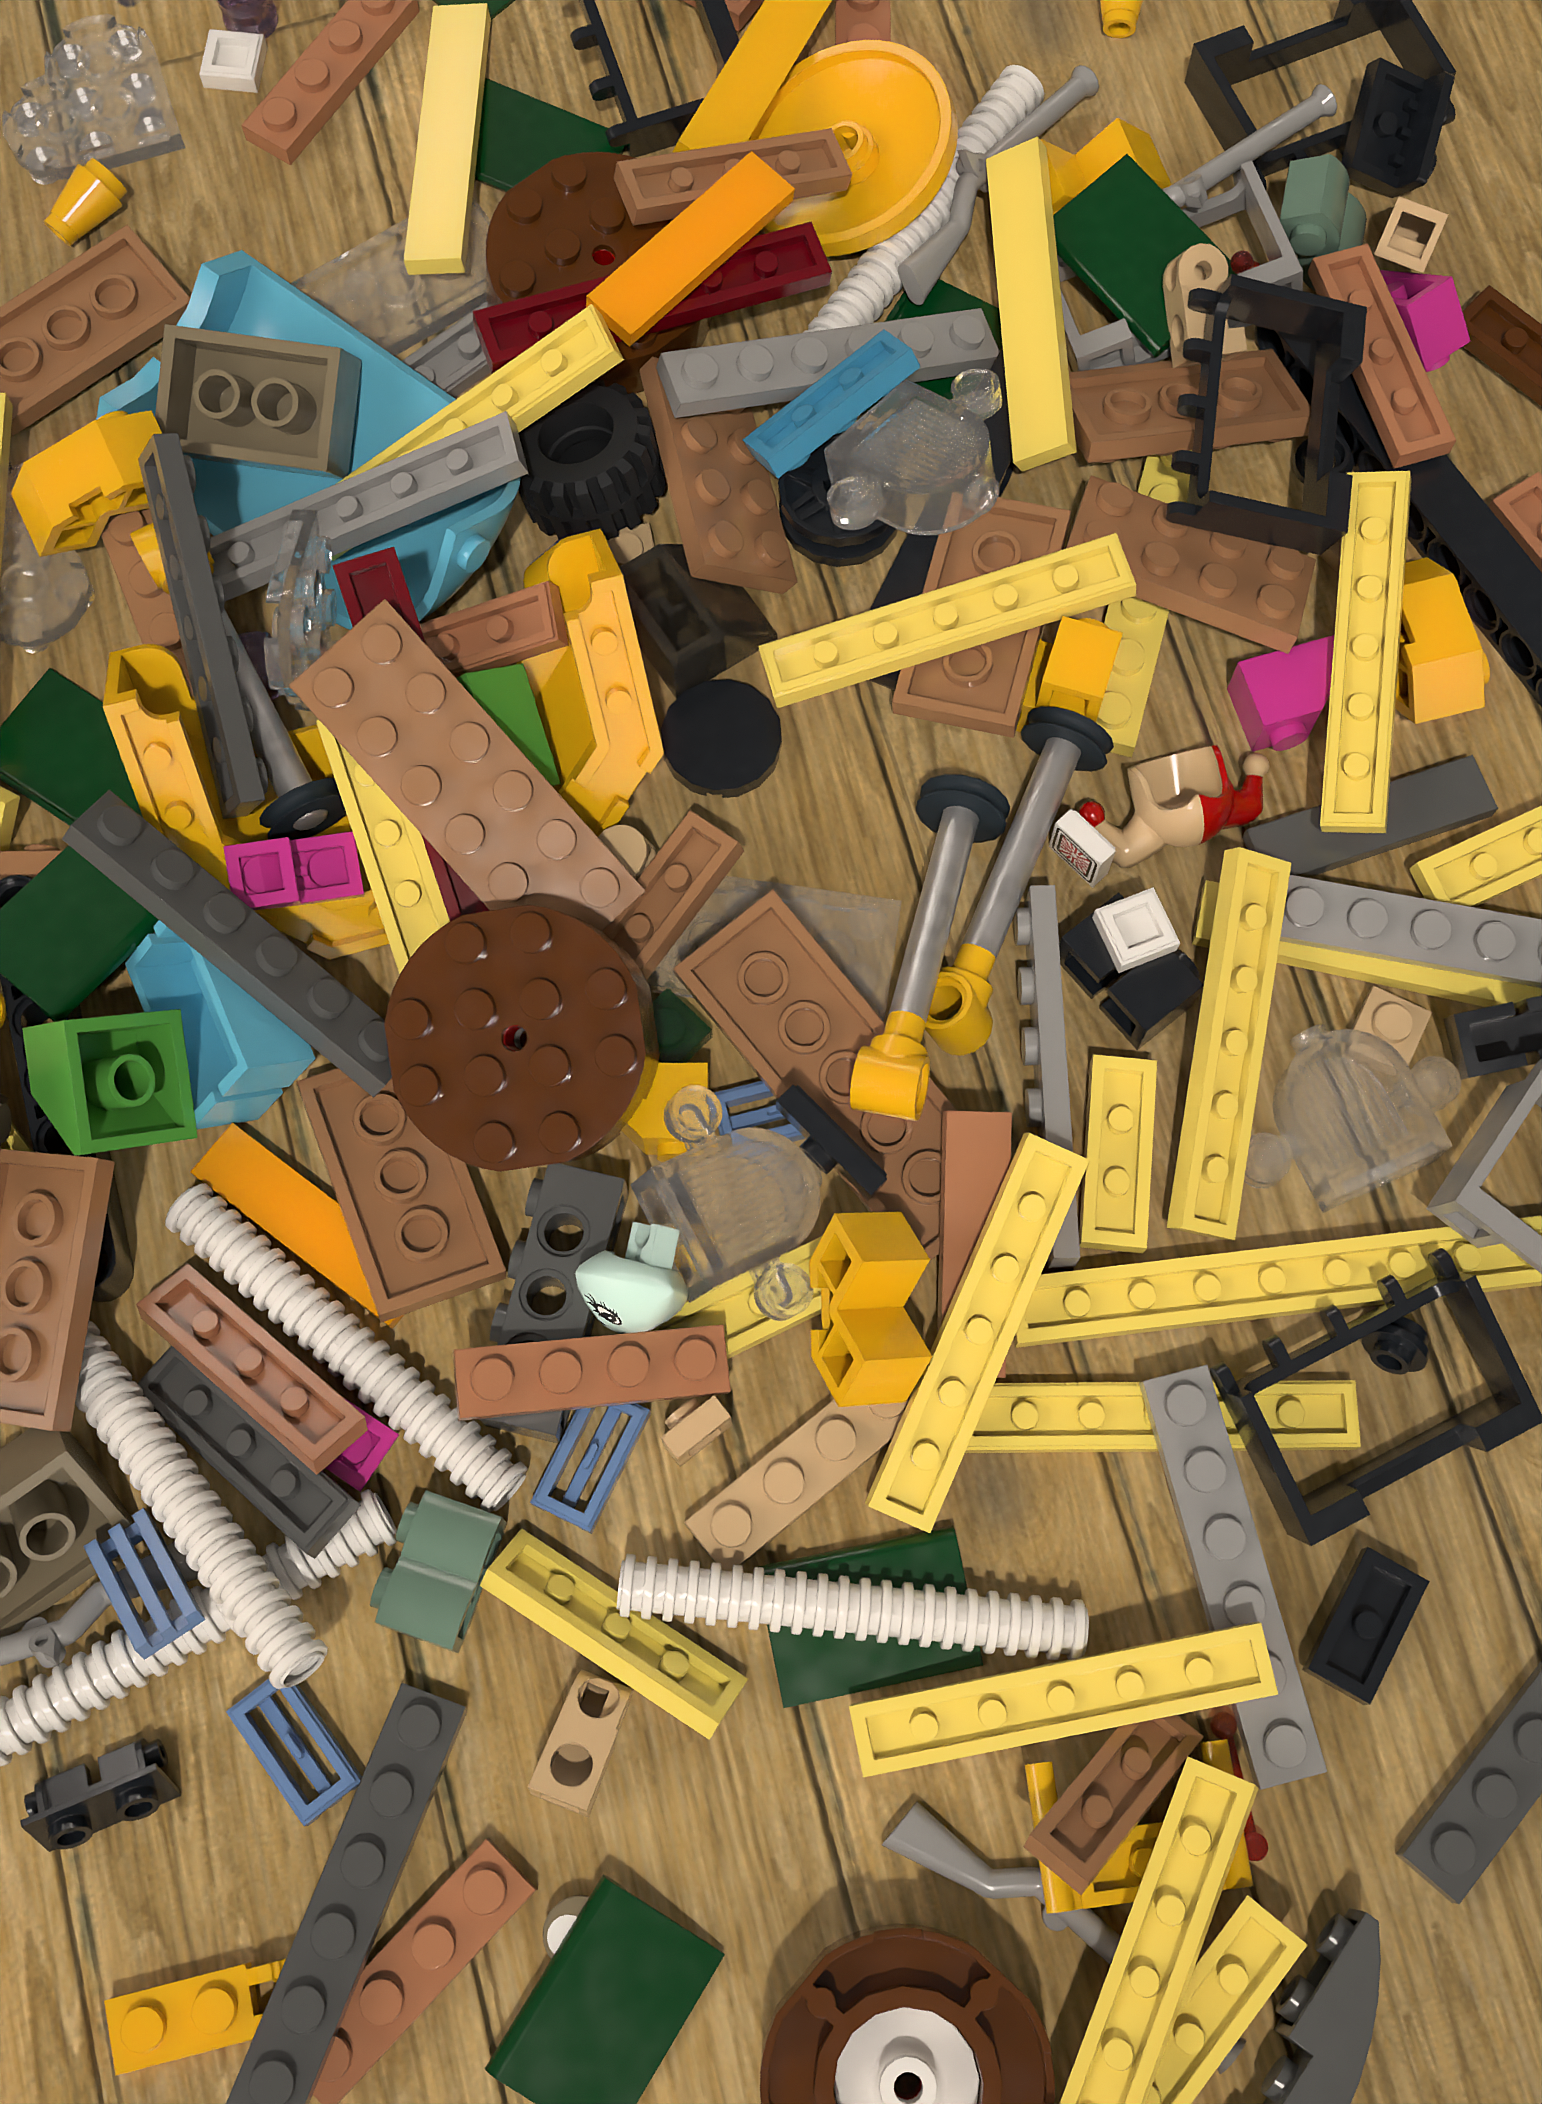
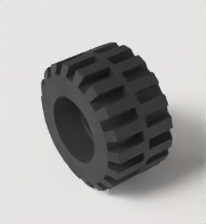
(592, 463)

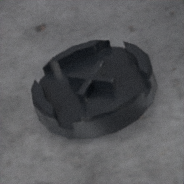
(721, 738)

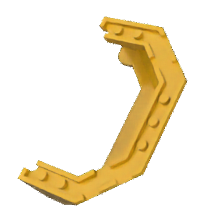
(586, 694)

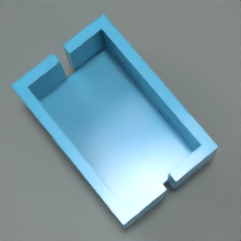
(233, 1044)

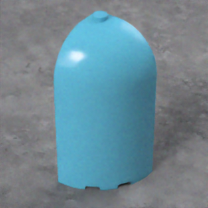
(392, 400)

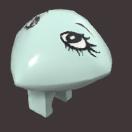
(636, 1290)

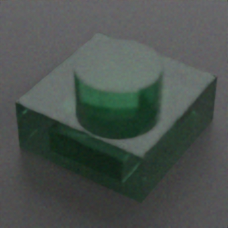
(678, 1029)

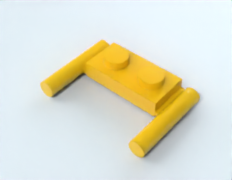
(1124, 1871)

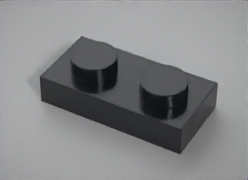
(1365, 1626)

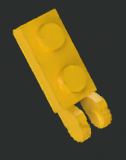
(186, 2016)

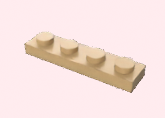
(792, 1479)

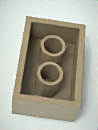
(258, 400)

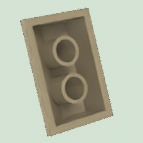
(48, 1511)

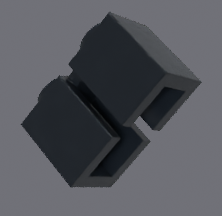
(1143, 998)
(1490, 1042)

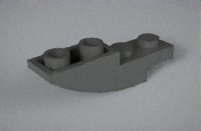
(1329, 2016)

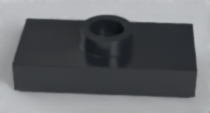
(828, 1143)

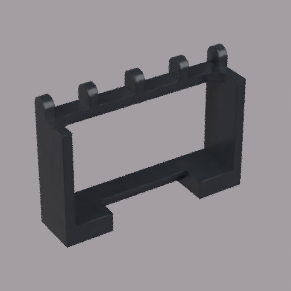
(1230, 60)
(664, 127)
(1339, 351)
(1481, 1426)

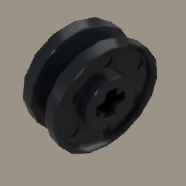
(809, 522)

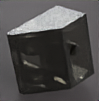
(690, 623)

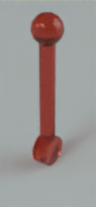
(1242, 261)
(1224, 1727)

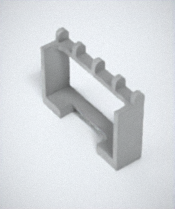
(1117, 346)
(1469, 1208)

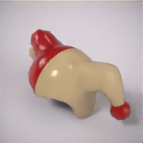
(1181, 803)

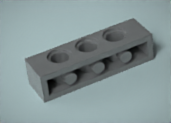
(563, 1198)

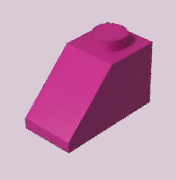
(1430, 314)
(1282, 694)

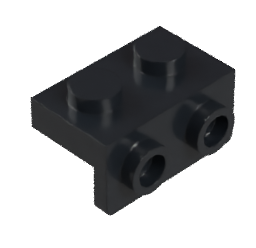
(1396, 128)

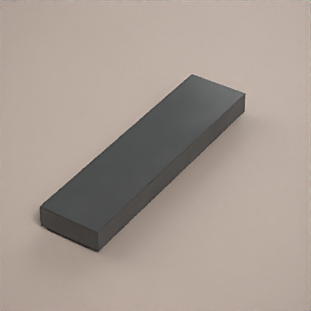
(1417, 810)
(262, 1469)

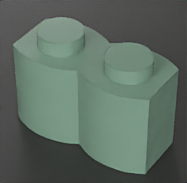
(1320, 211)
(439, 1570)

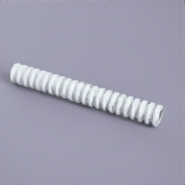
(875, 276)
(345, 1346)
(195, 1518)
(853, 1608)
(117, 1666)

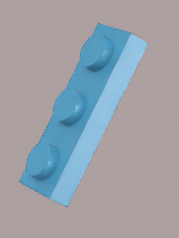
(831, 403)

